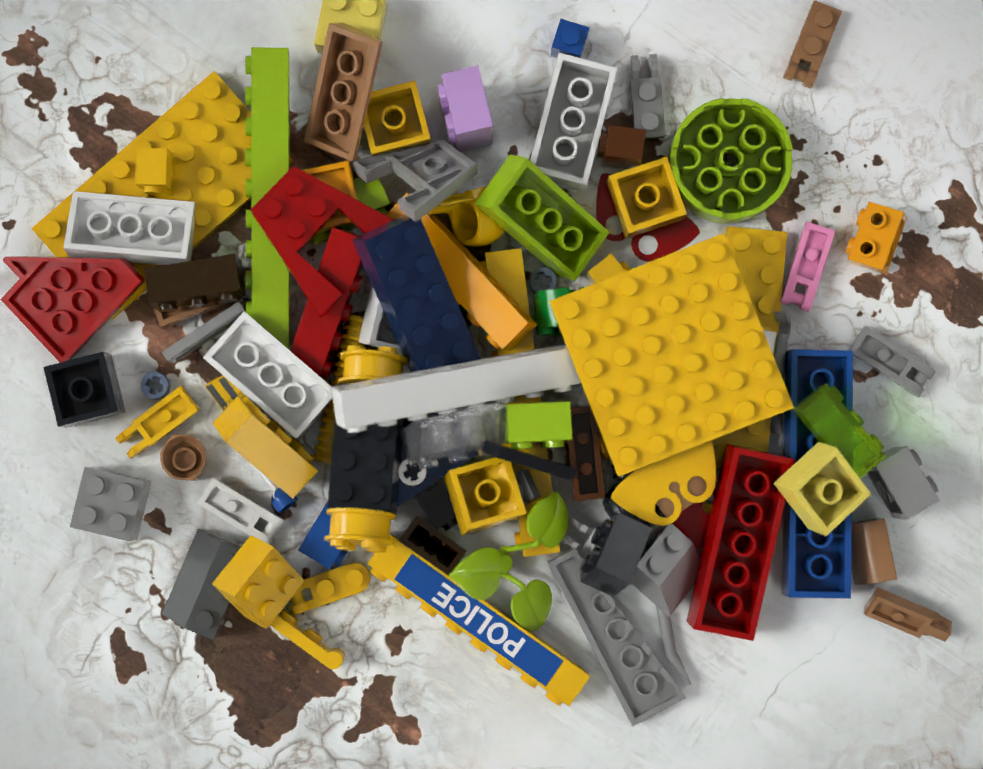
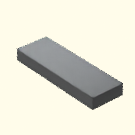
(204, 333)

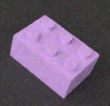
(465, 109)

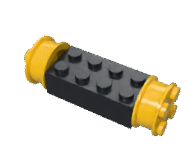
(365, 463)

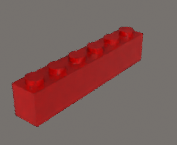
(320, 336)

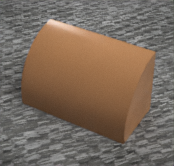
(871, 552)

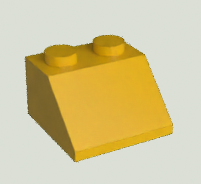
(484, 494)

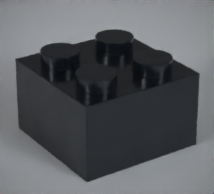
(84, 389)
(615, 554)

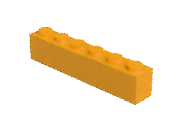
(475, 287)

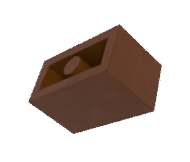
(621, 147)

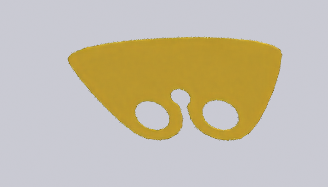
(651, 483)

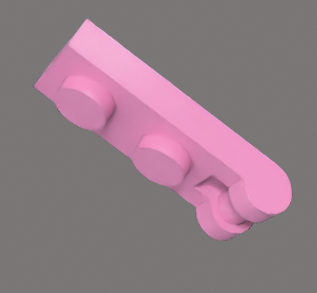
(807, 265)

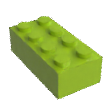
(542, 217)

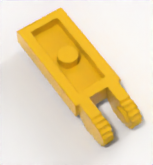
(160, 420)

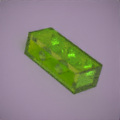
(838, 427)

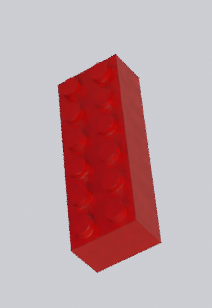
(739, 543)

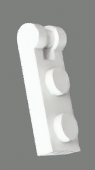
(240, 511)

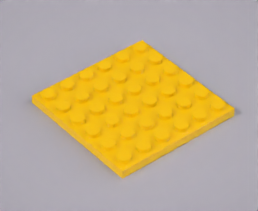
(671, 354)

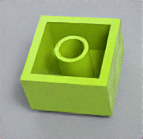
(537, 424)

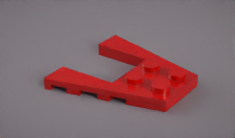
(295, 213)

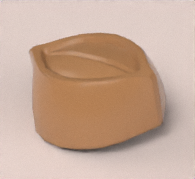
(183, 457)

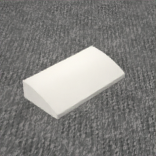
(130, 228)
(270, 375)

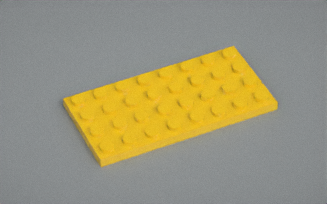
(208, 166)

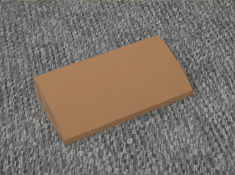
(343, 90)

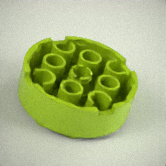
(751, 136)

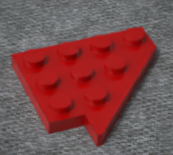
(68, 297)

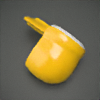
(469, 222)

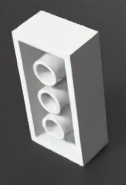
(573, 120)

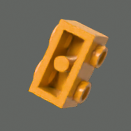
(880, 238)

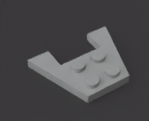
(430, 168)

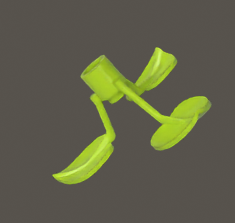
(481, 569)

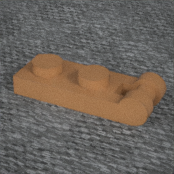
(812, 43)

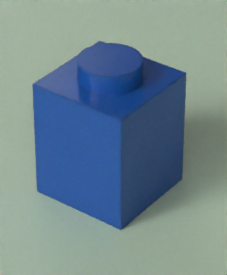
(569, 39)

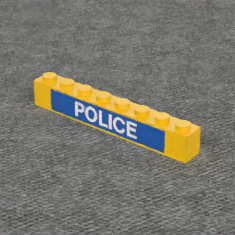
(481, 621)

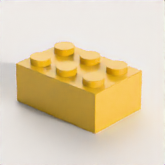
(266, 445)

